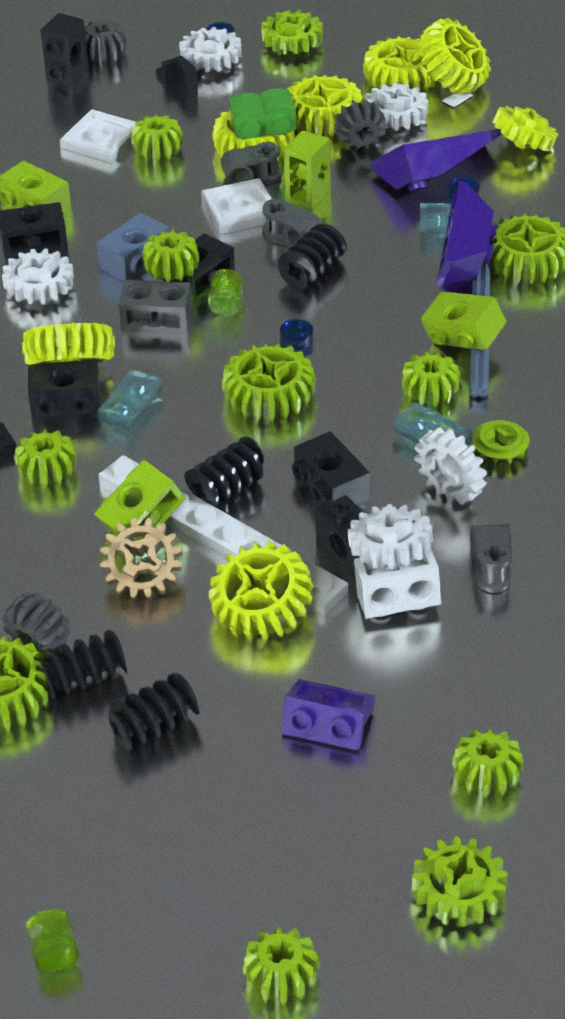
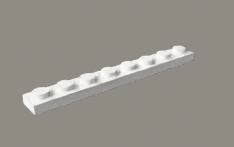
(226, 534)

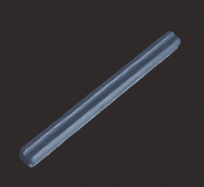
(480, 358)

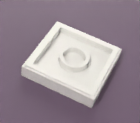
(99, 136)
(236, 205)

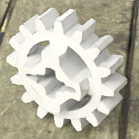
(211, 49)
(400, 105)
(37, 276)
(450, 465)
(390, 536)

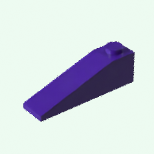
(422, 161)

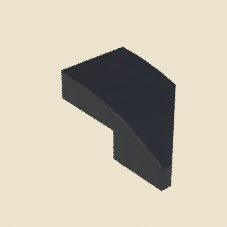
(179, 71)

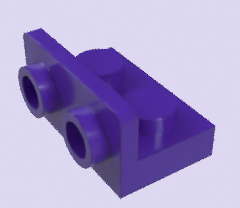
(326, 713)

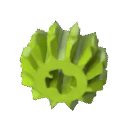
(157, 138)
(170, 255)
(430, 379)
(45, 458)
(487, 762)
(280, 965)

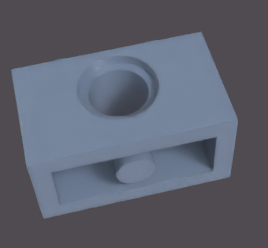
(122, 249)

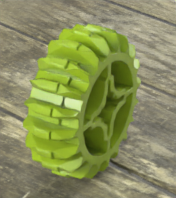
(528, 249)
(268, 382)
(20, 695)

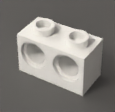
(398, 588)

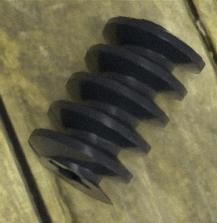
(311, 255)
(226, 471)
(82, 662)
(151, 708)

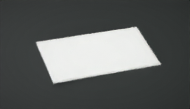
(455, 99)

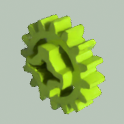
(292, 32)
(459, 881)

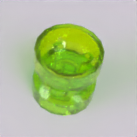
(225, 292)
(49, 934)

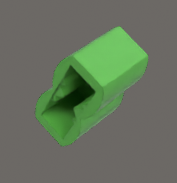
(262, 113)

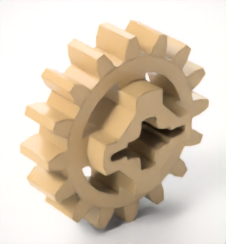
(131, 572)

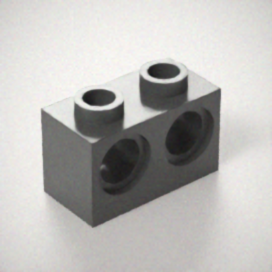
(155, 306)

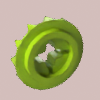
(507, 433)

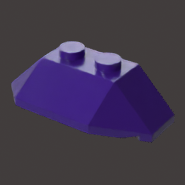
(466, 239)

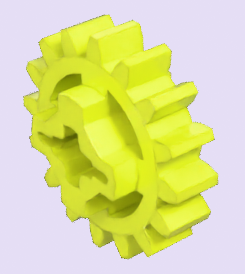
(525, 128)

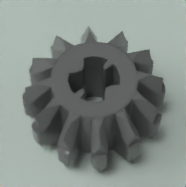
(104, 41)
(360, 124)
(36, 622)

